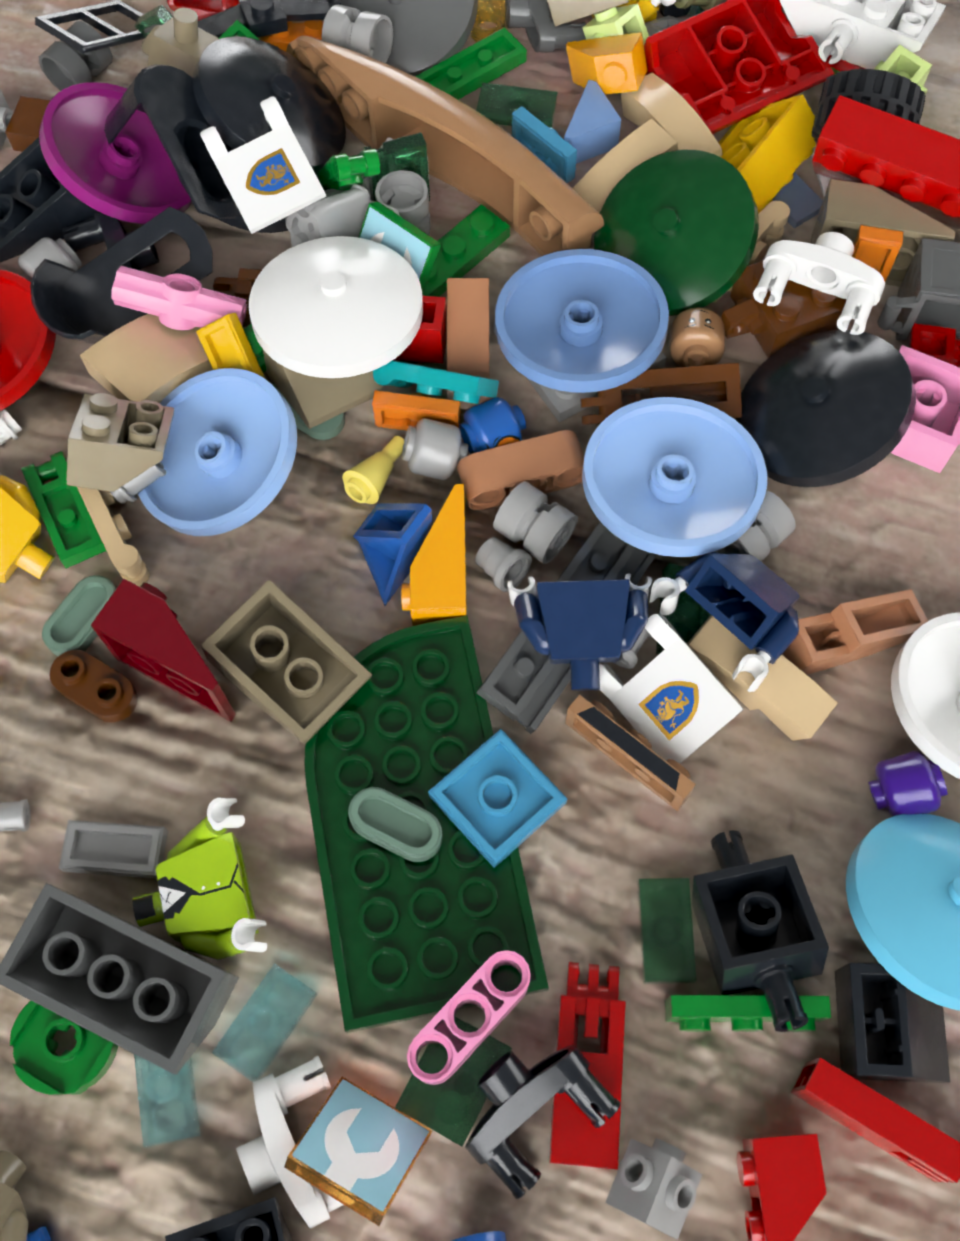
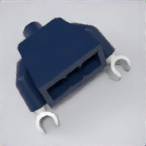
(743, 599)
(582, 622)

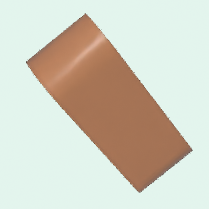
(544, 461)

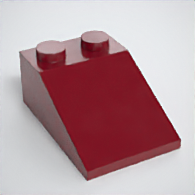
(149, 639)

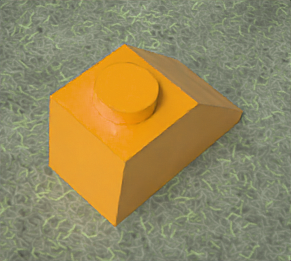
(611, 61)

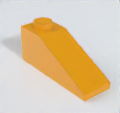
(439, 567)

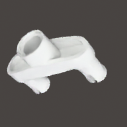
(826, 268)
(266, 1155)

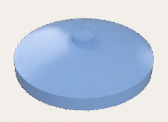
(223, 452)
(674, 476)

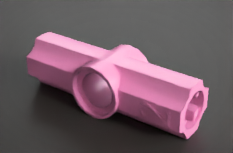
(174, 298)

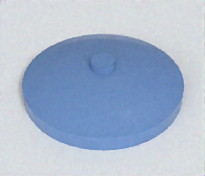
(581, 320)

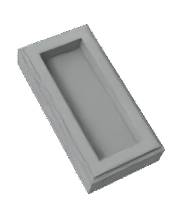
(113, 849)

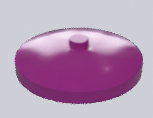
(123, 179)

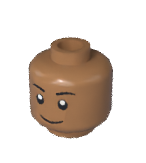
(697, 335)

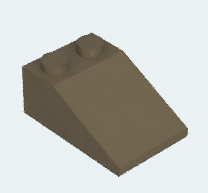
(857, 204)
(285, 662)

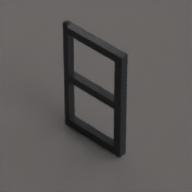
(88, 15)

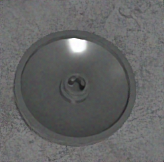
(423, 29)

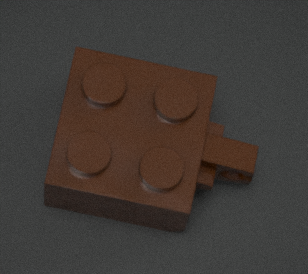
(798, 314)

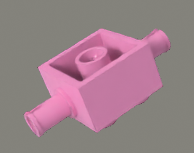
(936, 418)

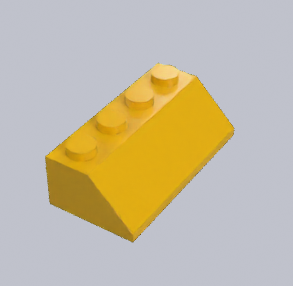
(770, 146)

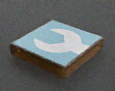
(358, 1150)

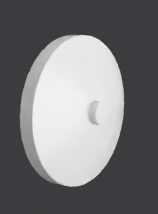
(336, 307)
(928, 690)

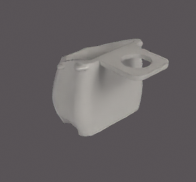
(335, 215)

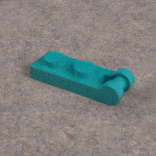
(434, 380)

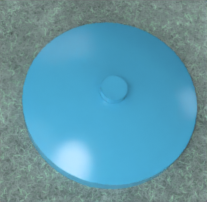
(908, 902)

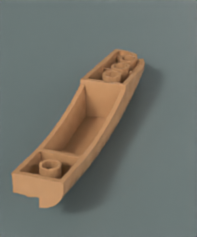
(461, 145)

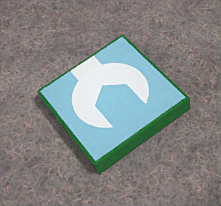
(403, 237)

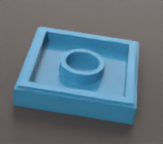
(497, 797)

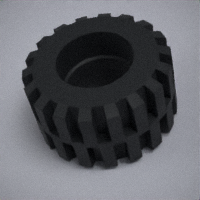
(874, 88)

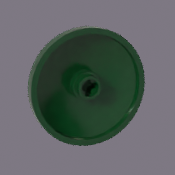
(684, 223)

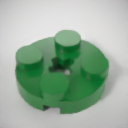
(42, 1067)

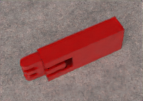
(879, 1120)
(572, 1134)

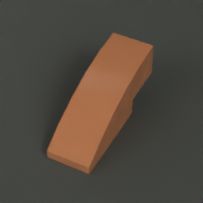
(468, 330)
(855, 631)

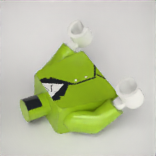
(205, 890)

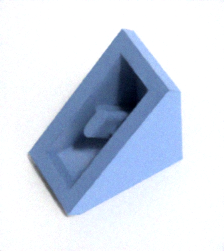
(594, 124)

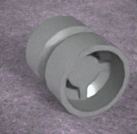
(359, 31)
(408, 195)
(530, 519)
(768, 530)

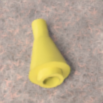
(367, 479)

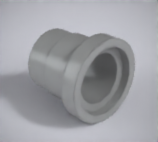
(503, 563)

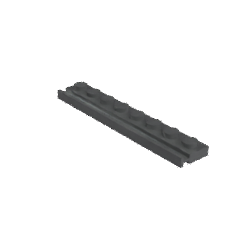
(523, 680)

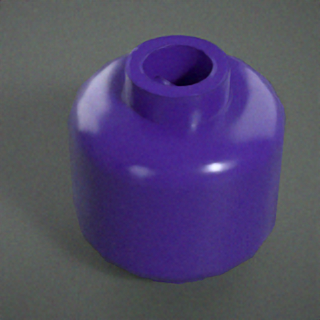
(908, 785)

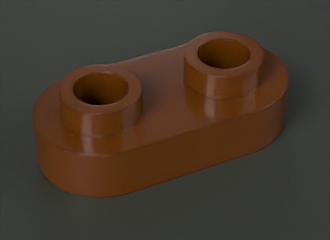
(91, 683)

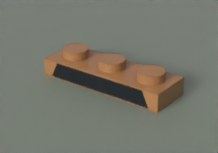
(630, 751)

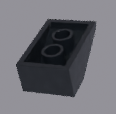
(34, 204)

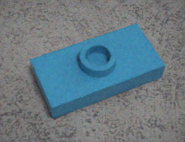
(545, 143)

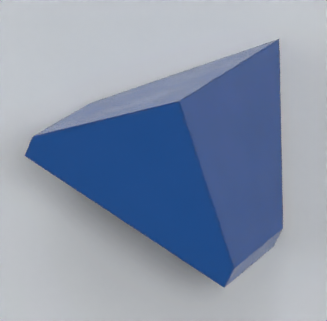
(391, 541)

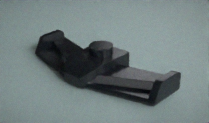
(266, 16)

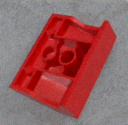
(735, 60)
(892, 155)

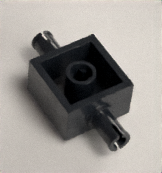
(759, 928)

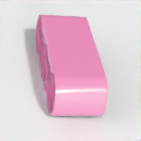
(477, 991)

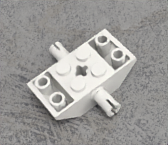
(863, 29)

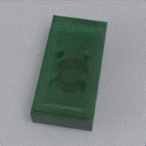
(500, 101)
(666, 931)

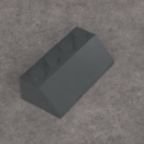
(115, 979)

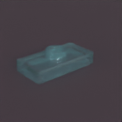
(265, 1023)
(166, 1103)

